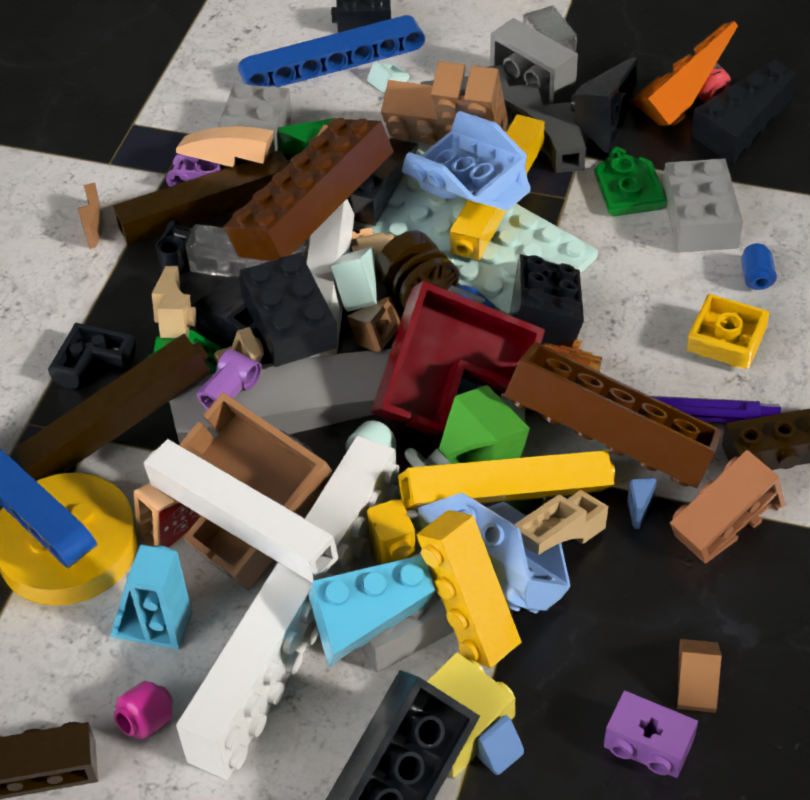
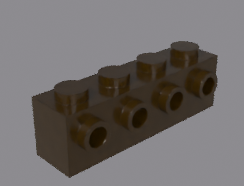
(774, 439)

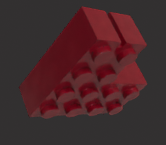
(439, 344)

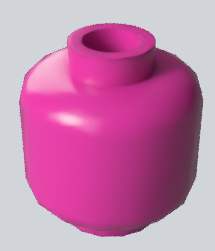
(143, 710)

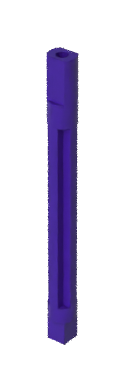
(717, 409)

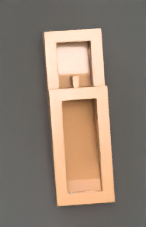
(228, 144)

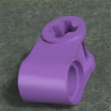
(190, 169)

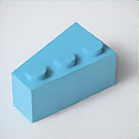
(154, 600)
(366, 602)

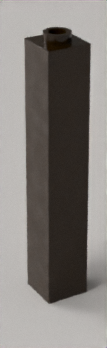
(195, 198)
(114, 409)

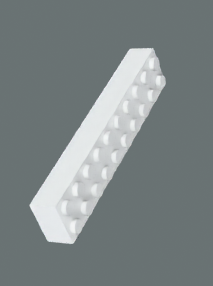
(280, 621)

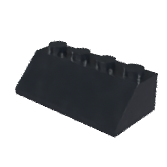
(406, 744)

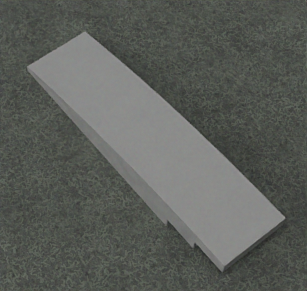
(298, 393)

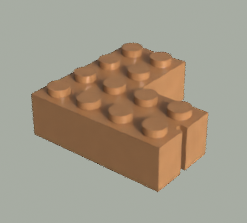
(429, 111)
(262, 460)

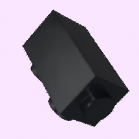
(359, 13)

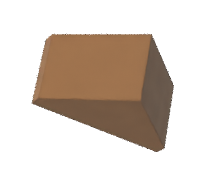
(375, 324)
(698, 675)

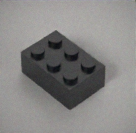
(288, 309)

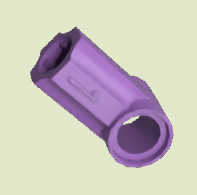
(232, 375)

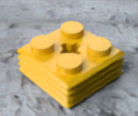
(727, 331)

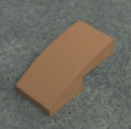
(91, 216)

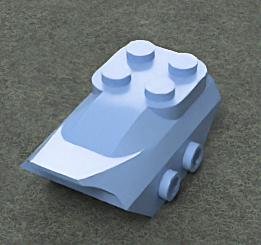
(472, 163)
(524, 577)

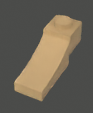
(171, 306)
(562, 520)

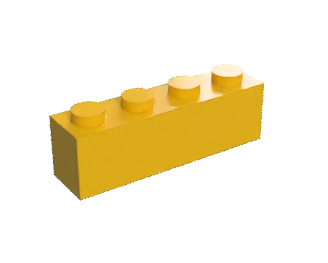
(468, 588)

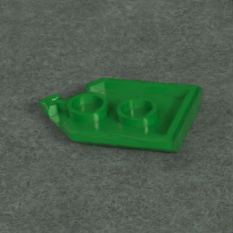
(629, 184)

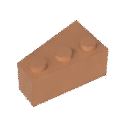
(727, 506)

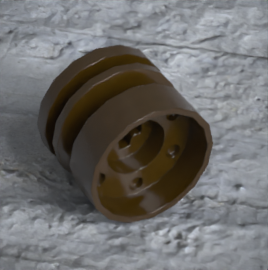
(409, 261)

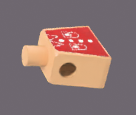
(160, 517)

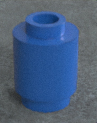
(758, 267)

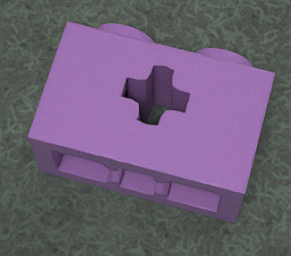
(669, 733)

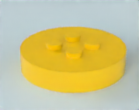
(109, 518)

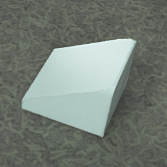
(385, 71)

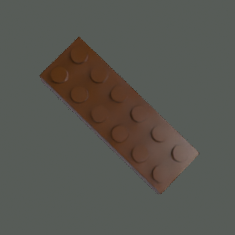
(308, 189)
(614, 415)

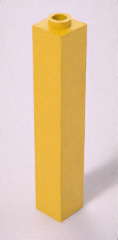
(480, 221)
(508, 478)

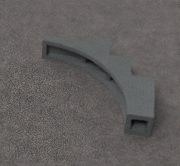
(562, 135)

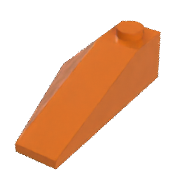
(674, 93)

